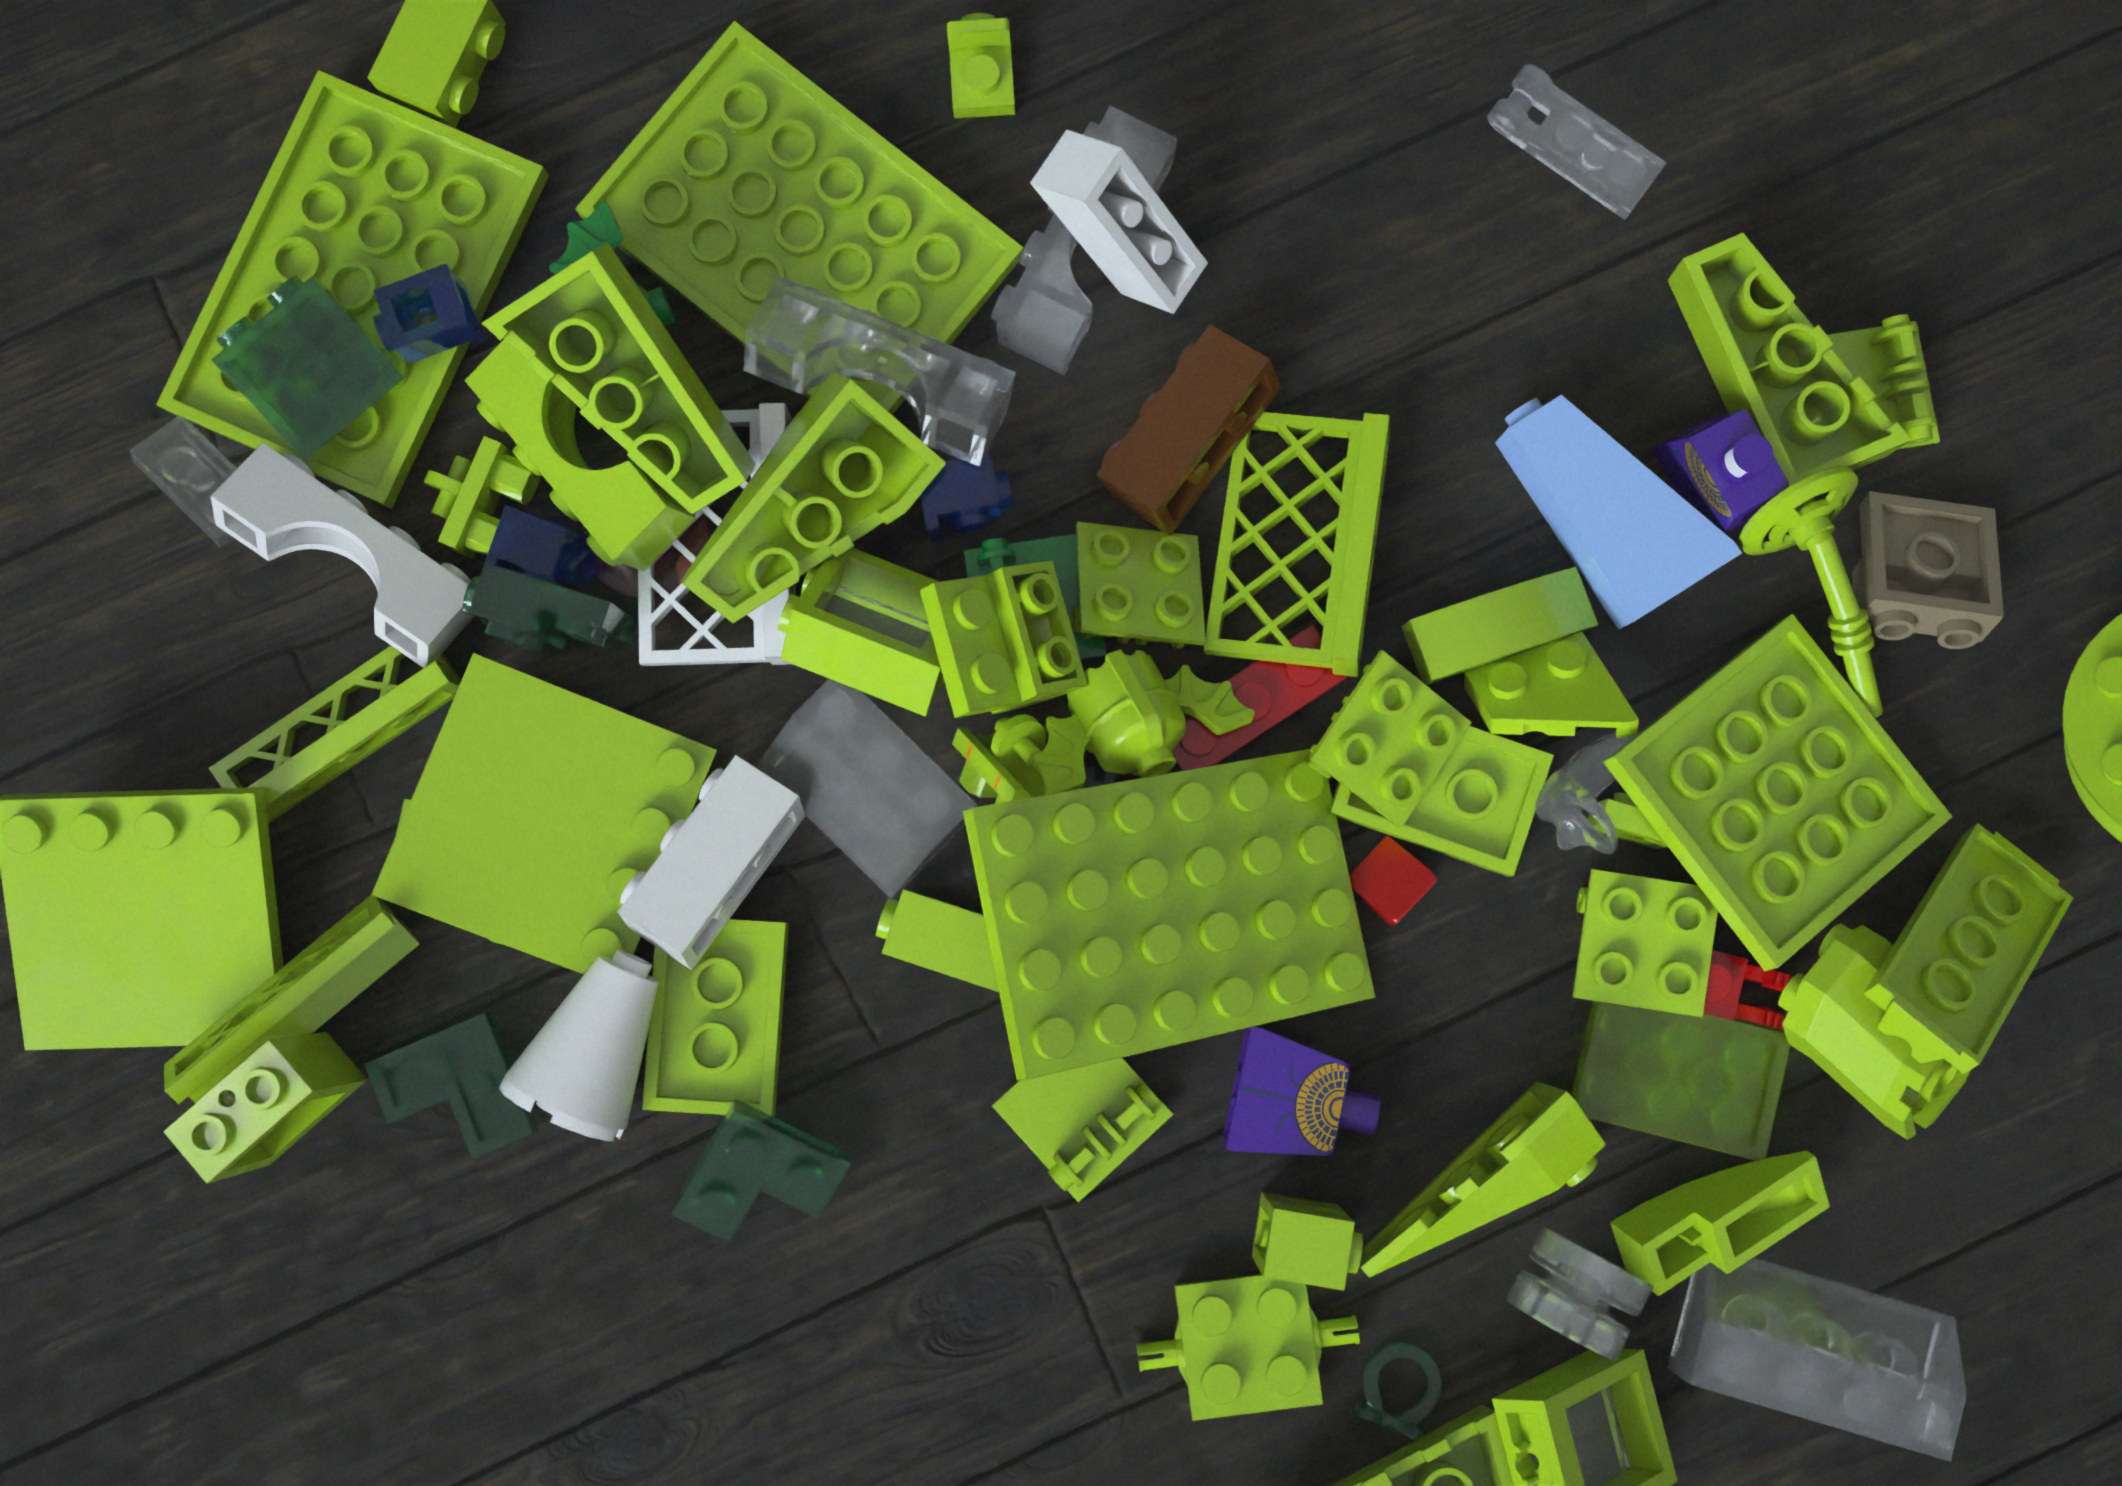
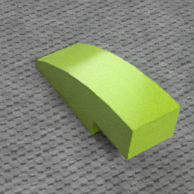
(1498, 625)
(1719, 1219)

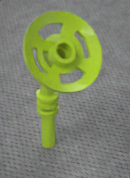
(1811, 529)

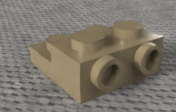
(1928, 569)

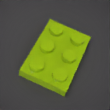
(1473, 808)
(719, 1024)

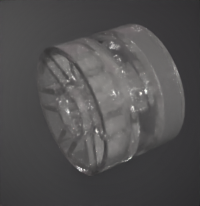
(1579, 1294)

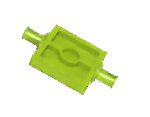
(1247, 1345)

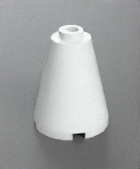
(590, 1050)

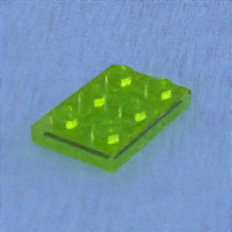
(1682, 1077)

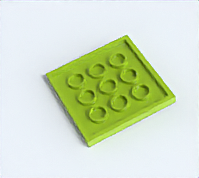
(1778, 792)
(539, 816)
(136, 912)

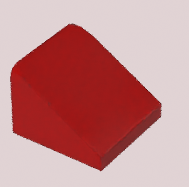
(1391, 880)

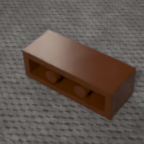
(1189, 429)

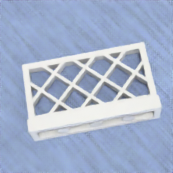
(765, 430)

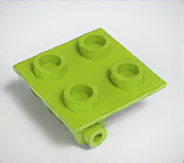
(1895, 370)
(1138, 586)
(1389, 739)
(1644, 943)
(1083, 1120)

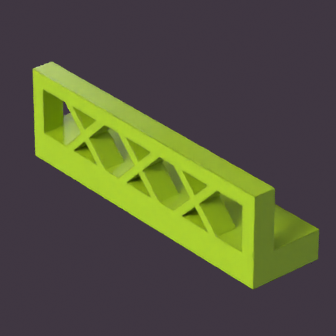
(345, 741)
(295, 997)

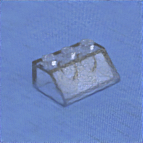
(866, 785)

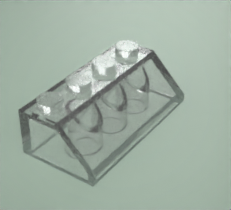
(1824, 1354)

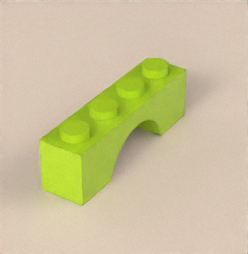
(619, 506)

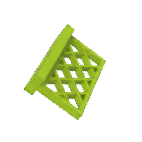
(1353, 549)

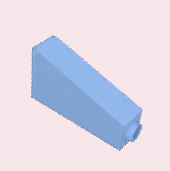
(1610, 511)

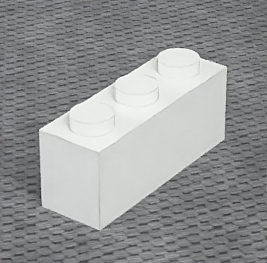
(1119, 220)
(711, 861)

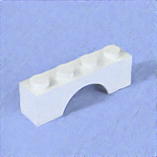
(281, 508)

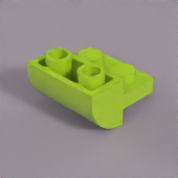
(1003, 639)

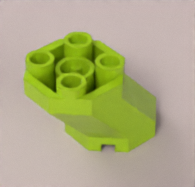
(1839, 1032)

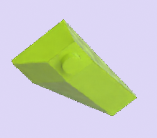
(819, 489)
(1512, 1163)

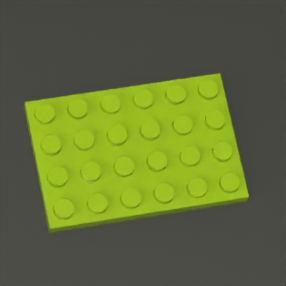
(775, 178)
(360, 204)
(1166, 910)

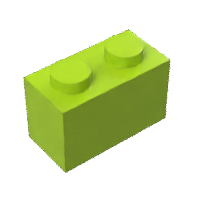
(438, 56)
(1305, 1241)

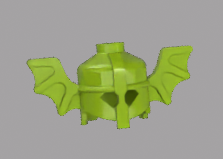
(1132, 720)

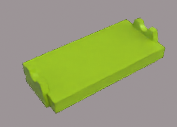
(1968, 950)

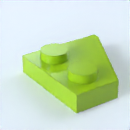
(1550, 691)

